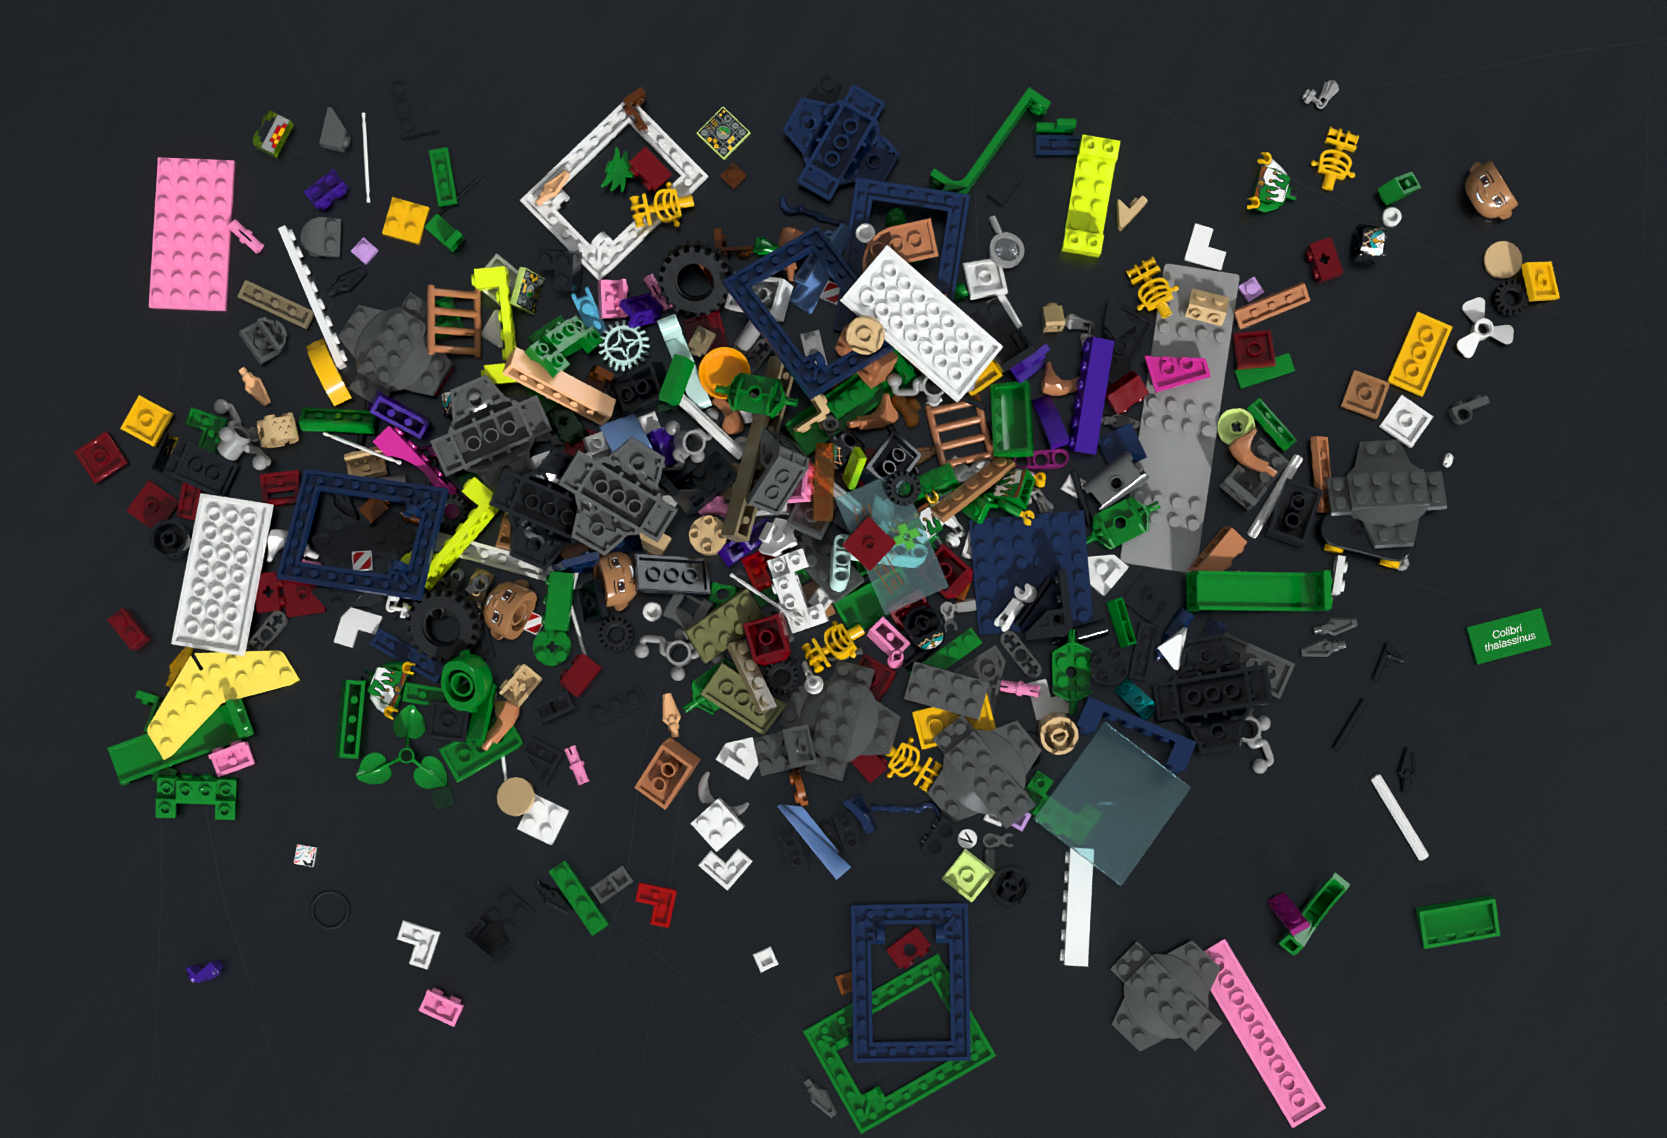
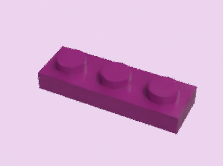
(1288, 913)

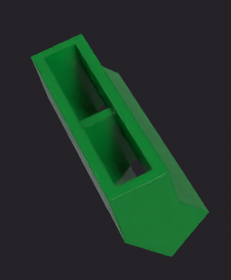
(676, 380)
(1121, 622)

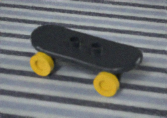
(1348, 534)

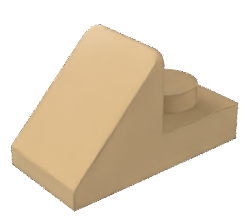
(1125, 215)

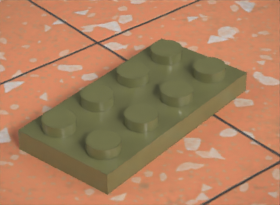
(723, 625)
(730, 694)

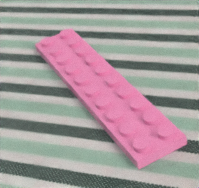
(1262, 1038)

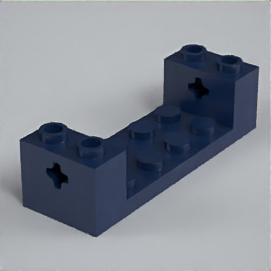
(1179, 749)

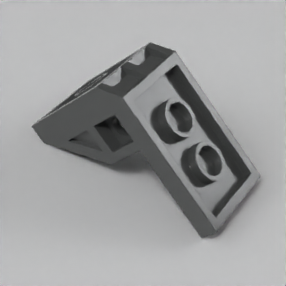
(784, 470)
(1250, 485)
(784, 750)

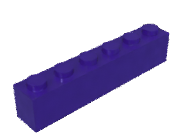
(1090, 395)

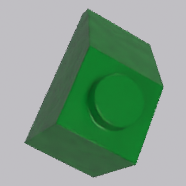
(1398, 188)

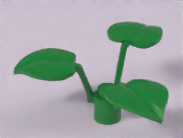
(429, 773)

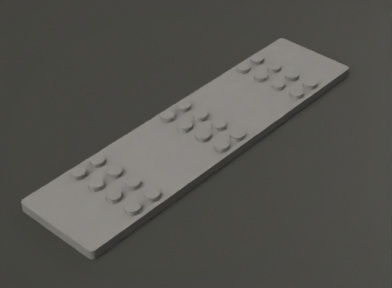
(1181, 426)

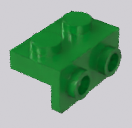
(979, 507)

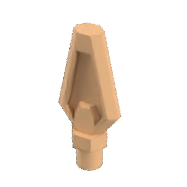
(552, 187)
(255, 387)
(671, 715)

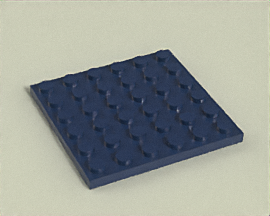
(1015, 554)

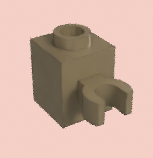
(701, 341)

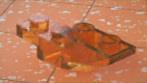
(824, 481)

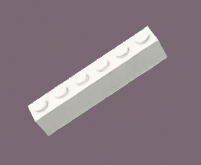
(1077, 910)

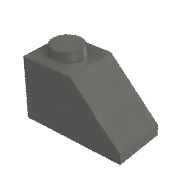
(334, 134)

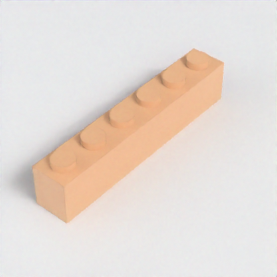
(561, 389)

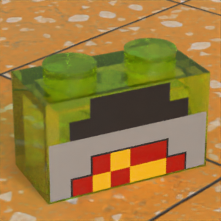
(272, 133)

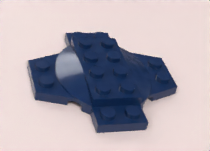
(840, 141)

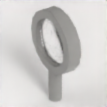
(1005, 248)

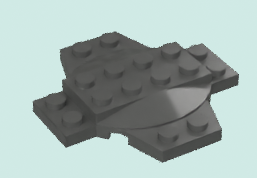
(393, 350)
(489, 432)
(1386, 493)
(617, 496)
(842, 720)
(984, 771)
(1166, 995)

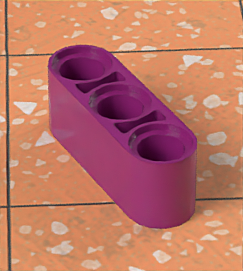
(1049, 456)

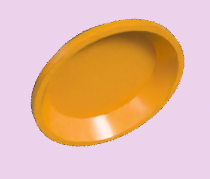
(720, 368)

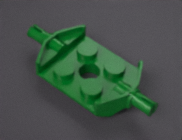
(769, 402)
(1136, 519)
(698, 684)
(1078, 686)

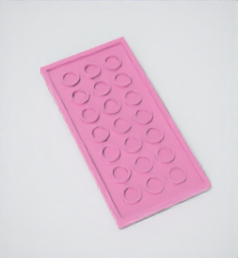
(191, 234)

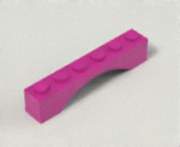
(394, 444)

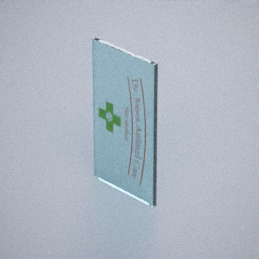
(910, 567)

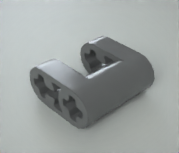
(682, 617)

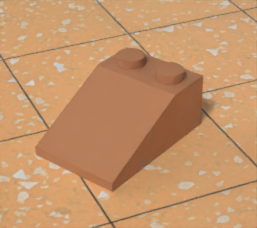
(667, 773)

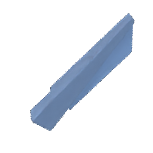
(813, 276)
(815, 839)

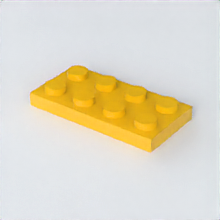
(1419, 354)
(932, 721)

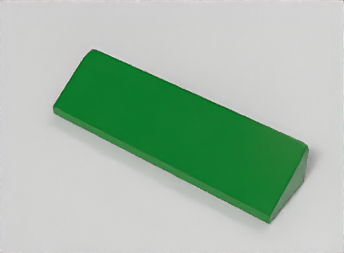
(337, 420)

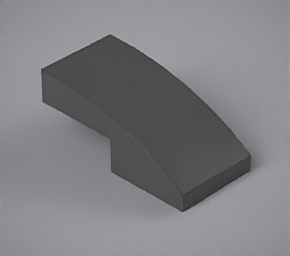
(611, 885)

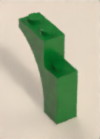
(1317, 907)

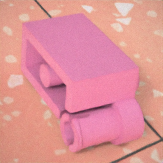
(890, 642)

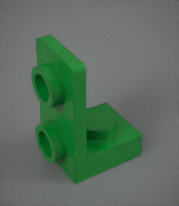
(445, 233)
(148, 699)

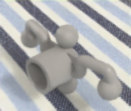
(933, 393)
(698, 437)
(237, 438)
(666, 647)
(1255, 741)

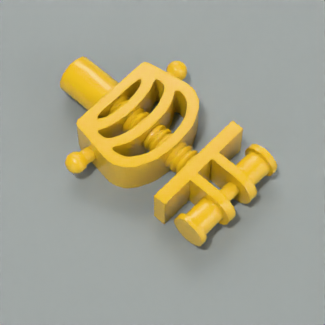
(1332, 171)
(679, 203)
(1158, 298)
(818, 654)
(900, 757)

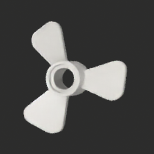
(1476, 311)

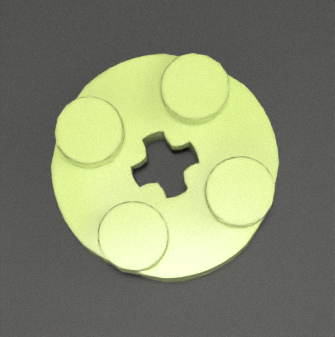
(1234, 416)

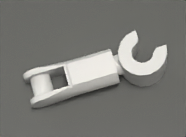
(1015, 606)

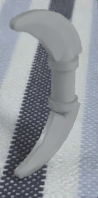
(706, 797)

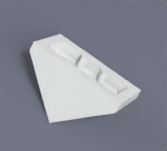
(492, 331)
(1173, 648)

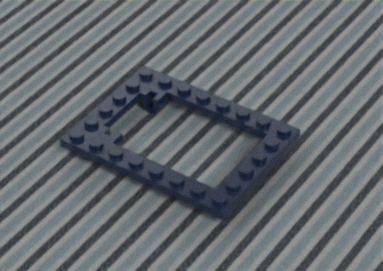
(869, 190)
(810, 377)
(409, 583)
(950, 928)

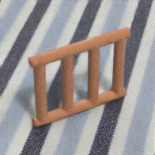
(432, 329)
(939, 447)

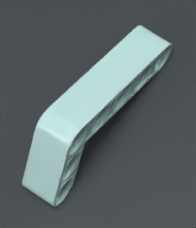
(676, 344)
(838, 570)

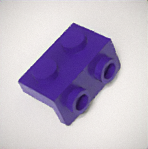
(663, 444)
(209, 972)

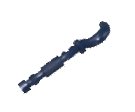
(800, 209)
(899, 808)

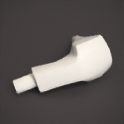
(276, 541)

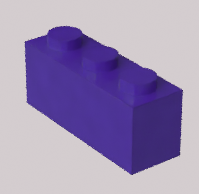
(398, 414)

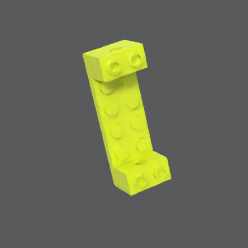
(1090, 195)
(494, 279)
(464, 534)

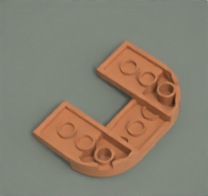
(910, 241)

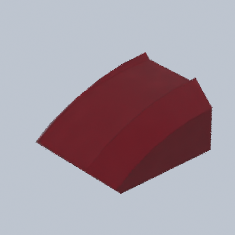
(955, 571)
(768, 639)

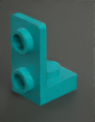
(1136, 699)

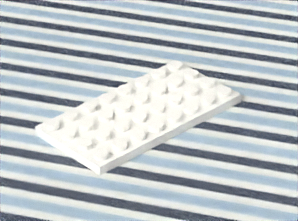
(922, 323)
(222, 574)

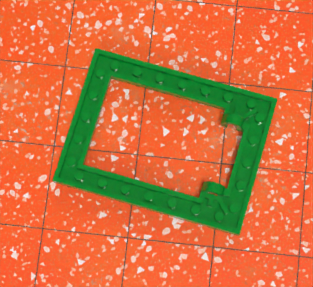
(872, 1106)

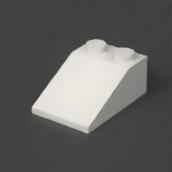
(774, 295)

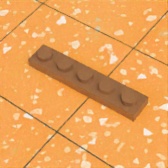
(972, 488)

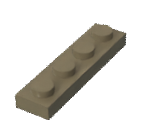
(276, 304)
(751, 676)

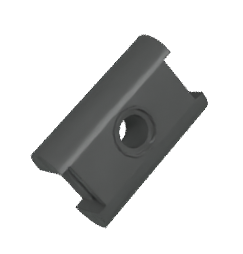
(1120, 468)

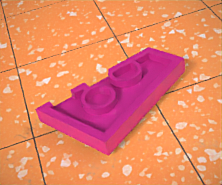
(1175, 372)

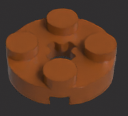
(797, 780)

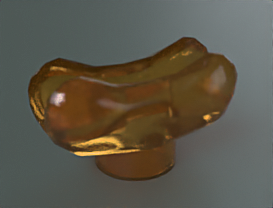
(907, 408)

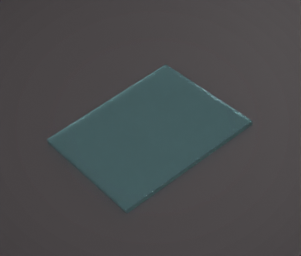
(1112, 803)

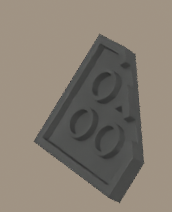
(987, 667)

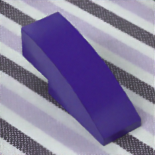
(1050, 422)
(735, 551)

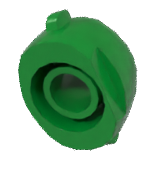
(466, 681)

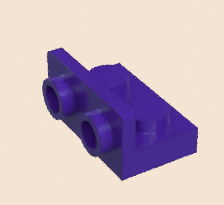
(326, 190)
(641, 310)
(1031, 364)

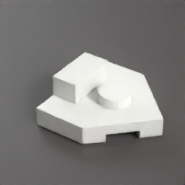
(776, 538)
(1105, 572)
(739, 757)

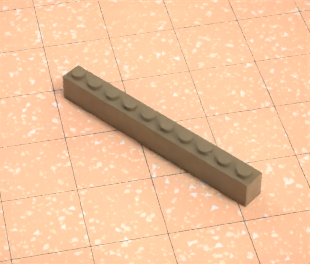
(740, 514)

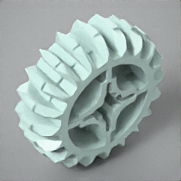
(615, 347)

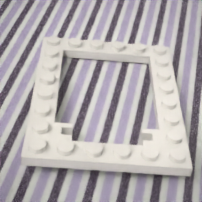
(604, 258)

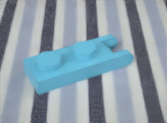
(589, 312)

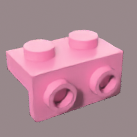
(609, 297)
(805, 487)
(232, 758)
(441, 1007)

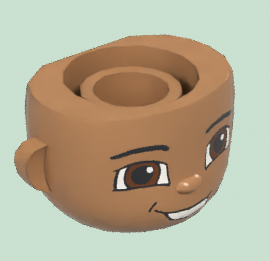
(1489, 191)
(617, 578)
(507, 608)

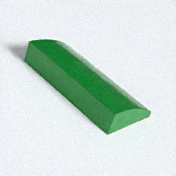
(1012, 419)
(860, 607)
(1458, 921)

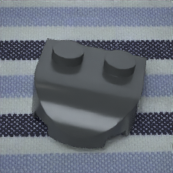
(321, 237)
(264, 338)

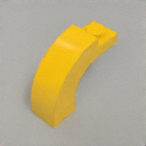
(328, 372)

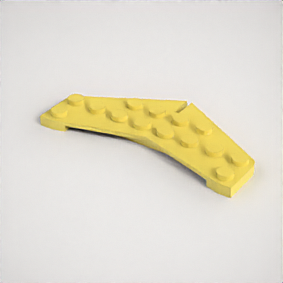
(201, 692)

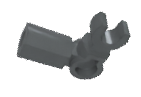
(990, 841)

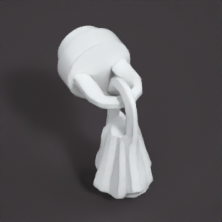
(952, 540)
(403, 610)

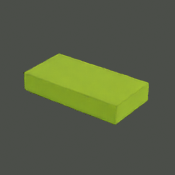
(854, 468)

